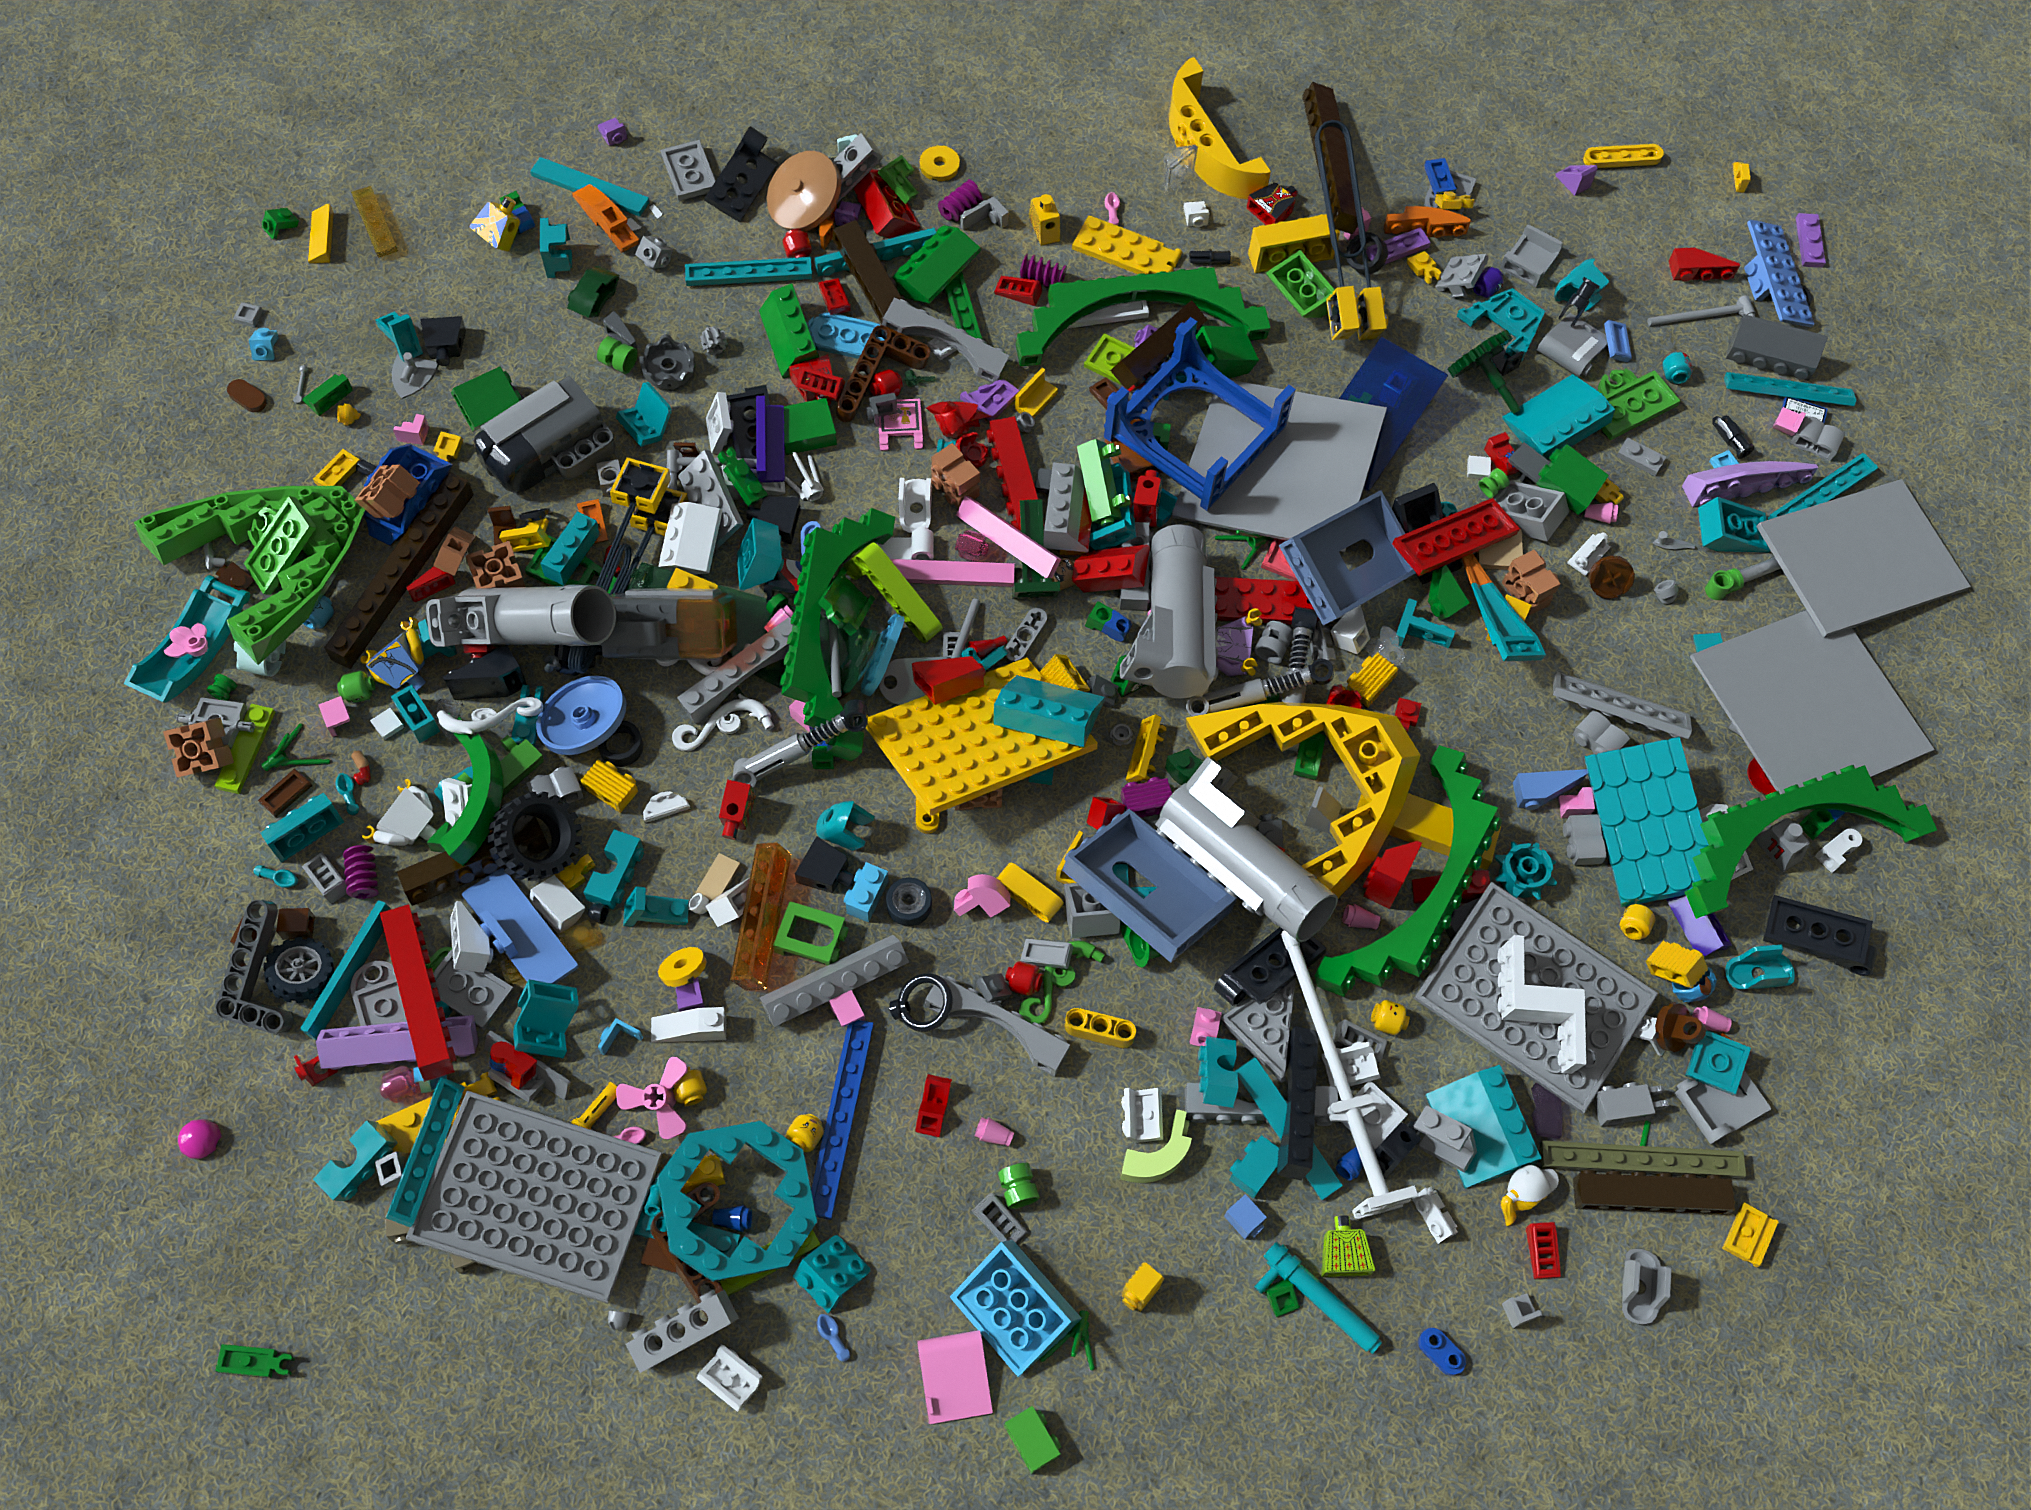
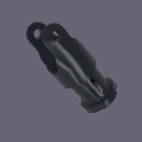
(1580, 298)
(1733, 436)

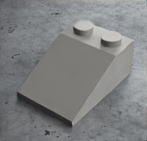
(1533, 508)

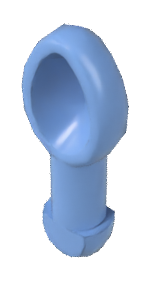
(829, 1331)

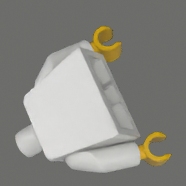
(404, 819)

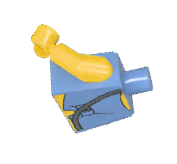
(398, 660)

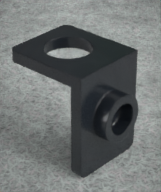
(1506, 363)

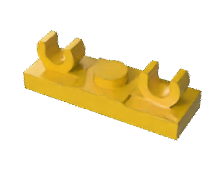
(1145, 749)

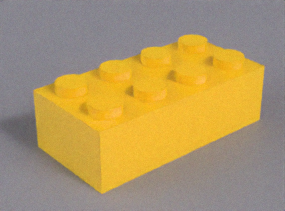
(1279, 241)

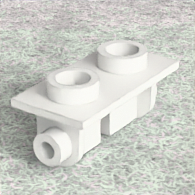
(1590, 553)
(1429, 1205)

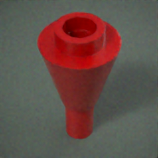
(985, 647)

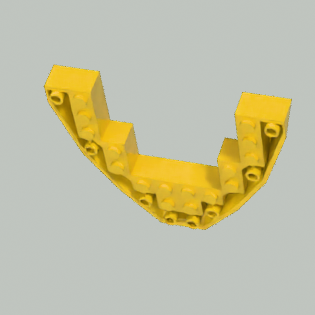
(1368, 743)

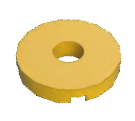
(935, 154)
(682, 966)

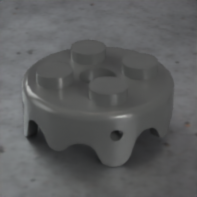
(665, 352)

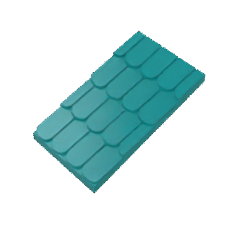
(1648, 819)

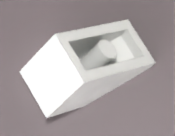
(729, 904)

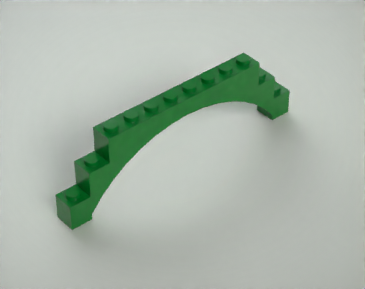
(1080, 298)
(805, 672)
(1734, 831)
(1413, 941)

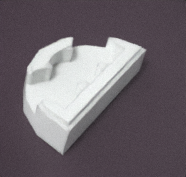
(664, 805)

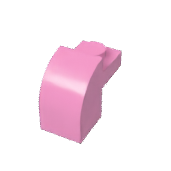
(983, 891)

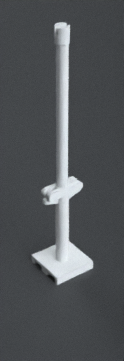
(1350, 1108)

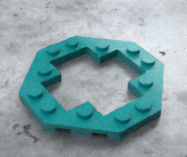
(748, 1256)

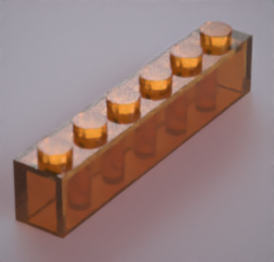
(761, 916)

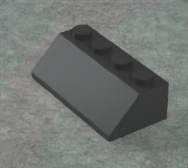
(1776, 347)

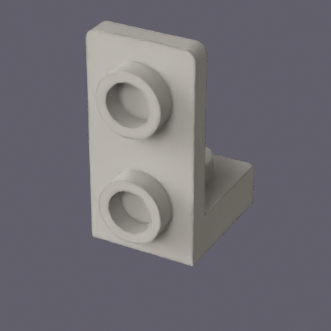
(986, 208)

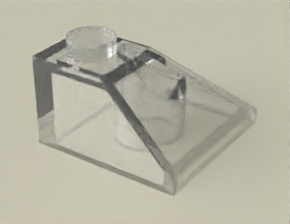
(1178, 167)

